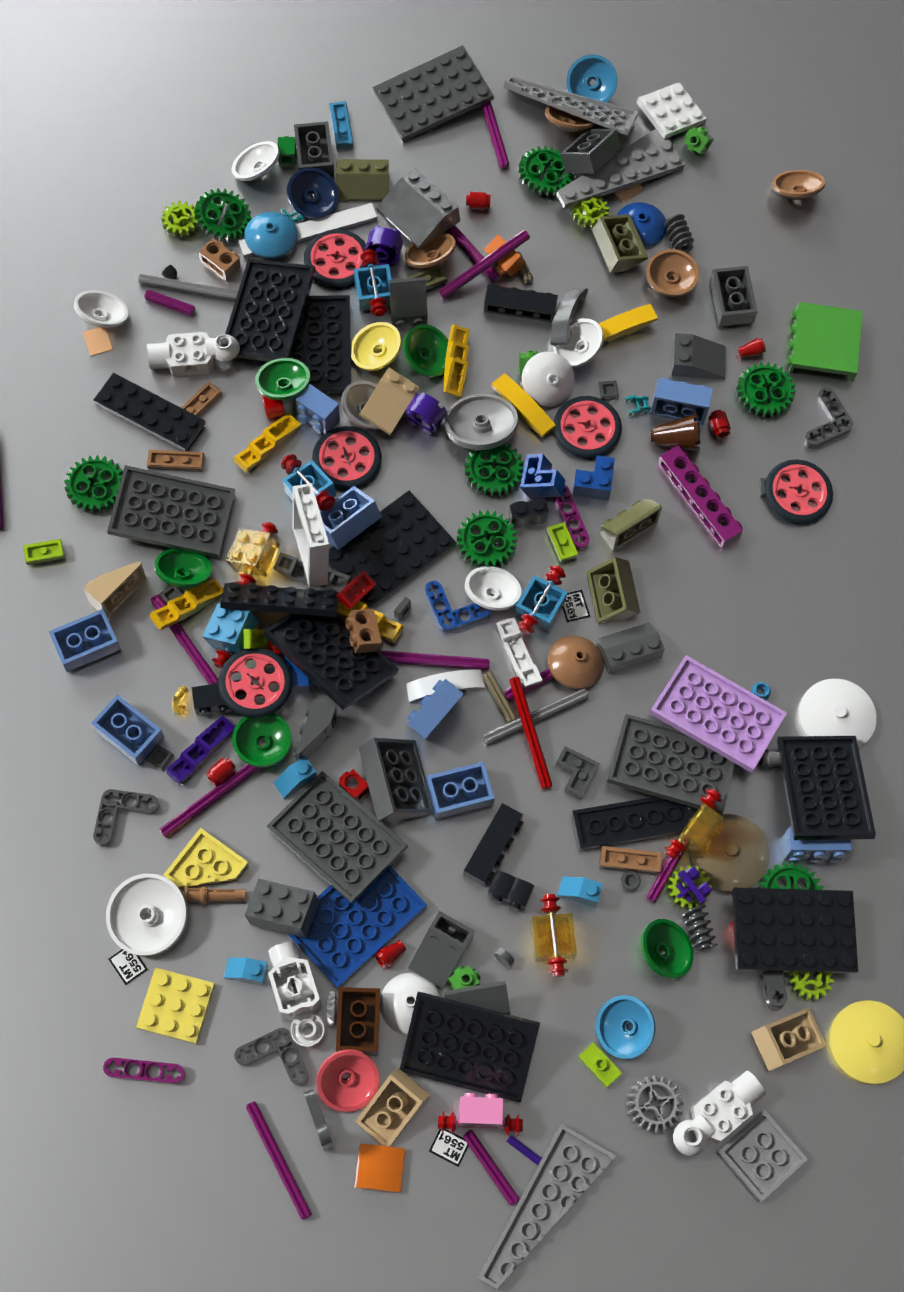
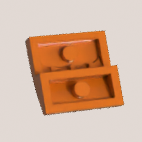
(380, 1168)

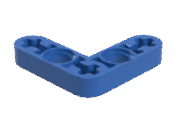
(453, 616)

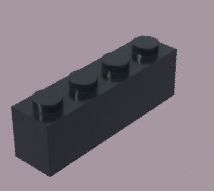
(520, 303)
(493, 844)

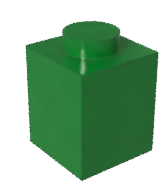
(287, 150)

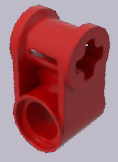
(272, 407)

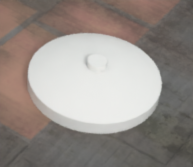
(837, 709)
(146, 914)

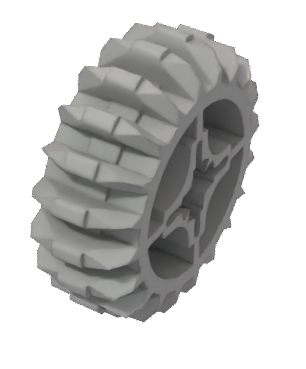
(658, 1113)

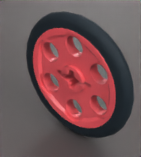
(329, 238)
(363, 441)
(592, 448)
(814, 476)
(247, 706)

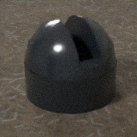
(169, 272)

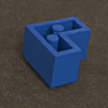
(539, 479)
(596, 483)

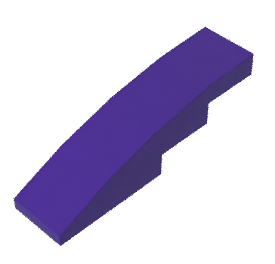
(201, 750)

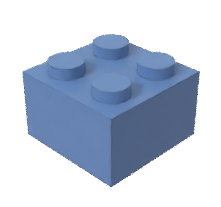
(317, 410)

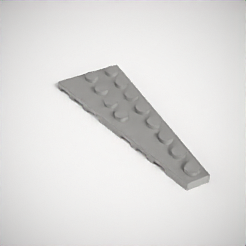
(593, 110)
(635, 164)
(558, 1181)

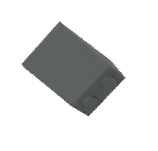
(408, 302)
(697, 357)

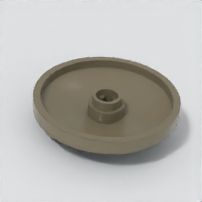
(736, 857)

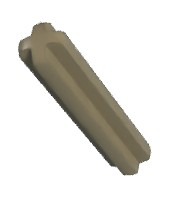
(499, 697)

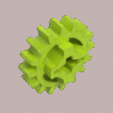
(590, 211)
(179, 218)
(698, 882)
(815, 984)

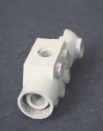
(191, 353)
(296, 992)
(719, 1113)

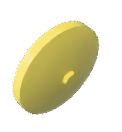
(868, 1042)

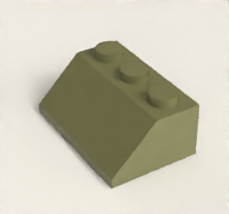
(362, 179)
(619, 242)
(630, 523)
(613, 591)

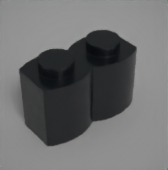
(532, 512)
(510, 890)

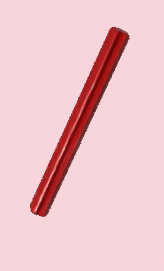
(530, 732)

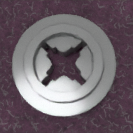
(332, 1008)

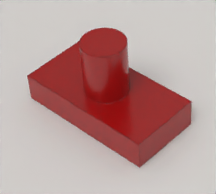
(356, 589)

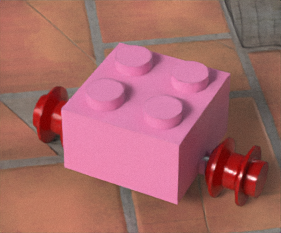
(480, 1113)

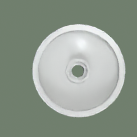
(256, 161)
(100, 309)
(583, 343)
(537, 378)
(492, 588)
(394, 998)

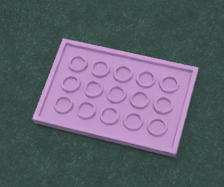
(718, 713)

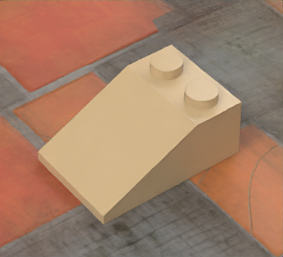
(389, 401)
(114, 587)
(788, 1039)
(392, 1108)

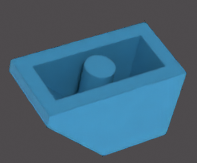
(295, 777)
(580, 890)
(246, 970)

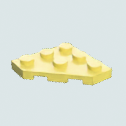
(205, 862)

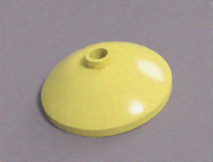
(371, 341)

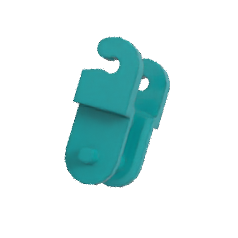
(290, 216)
(644, 399)

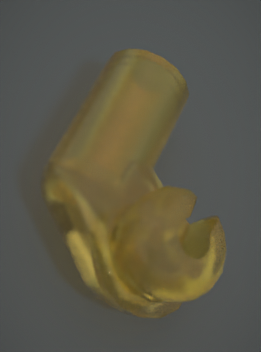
(177, 698)

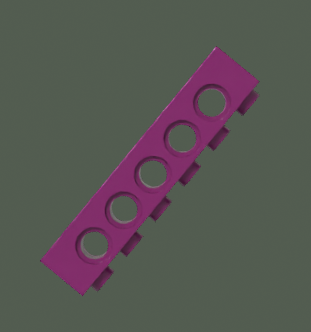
(722, 534)

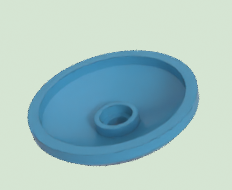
(592, 68)
(271, 242)
(614, 1031)

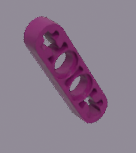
(572, 516)
(143, 1074)

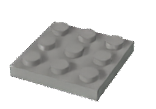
(762, 1155)

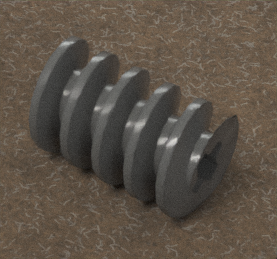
(679, 233)
(698, 928)

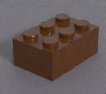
(358, 1020)

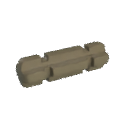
(524, 272)

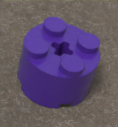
(386, 243)
(425, 413)

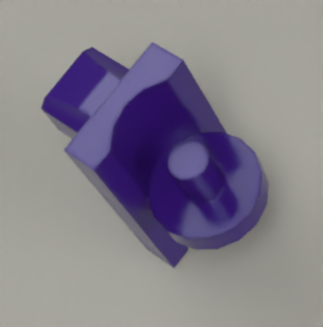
(687, 878)

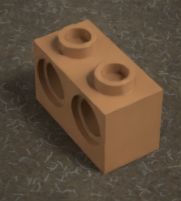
(217, 261)
(367, 630)

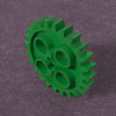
(535, 164)
(207, 208)
(781, 388)
(78, 479)
(493, 482)
(482, 524)
(784, 873)

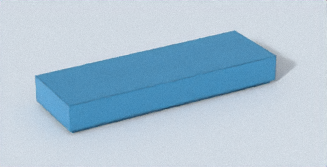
(341, 125)

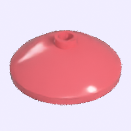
(350, 1092)

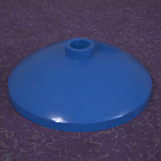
(651, 228)

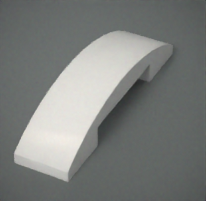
(518, 652)
(463, 680)

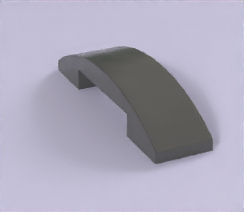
(564, 315)
(293, 569)

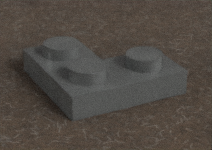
(582, 769)

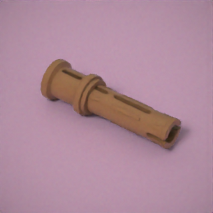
(208, 895)

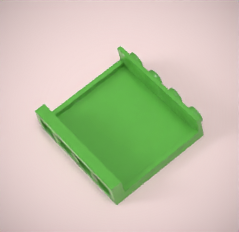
(825, 339)

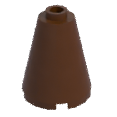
(679, 432)

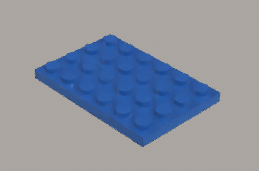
(349, 934)

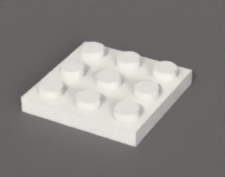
(671, 110)

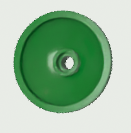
(431, 344)
(282, 379)
(182, 568)
(252, 731)
(667, 948)

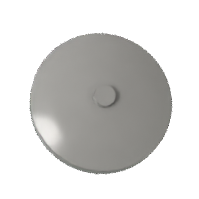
(481, 421)

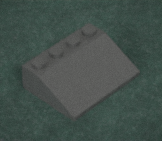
(419, 209)
(395, 779)

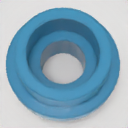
(761, 686)

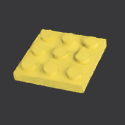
(175, 1005)

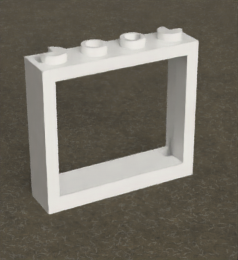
(308, 532)

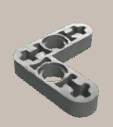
(835, 420)
(114, 807)
(282, 1049)
(318, 1119)

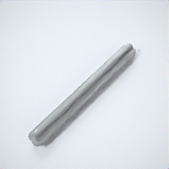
(188, 287)
(537, 716)

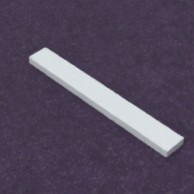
(339, 220)

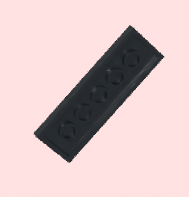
(149, 411)
(279, 599)
(629, 821)

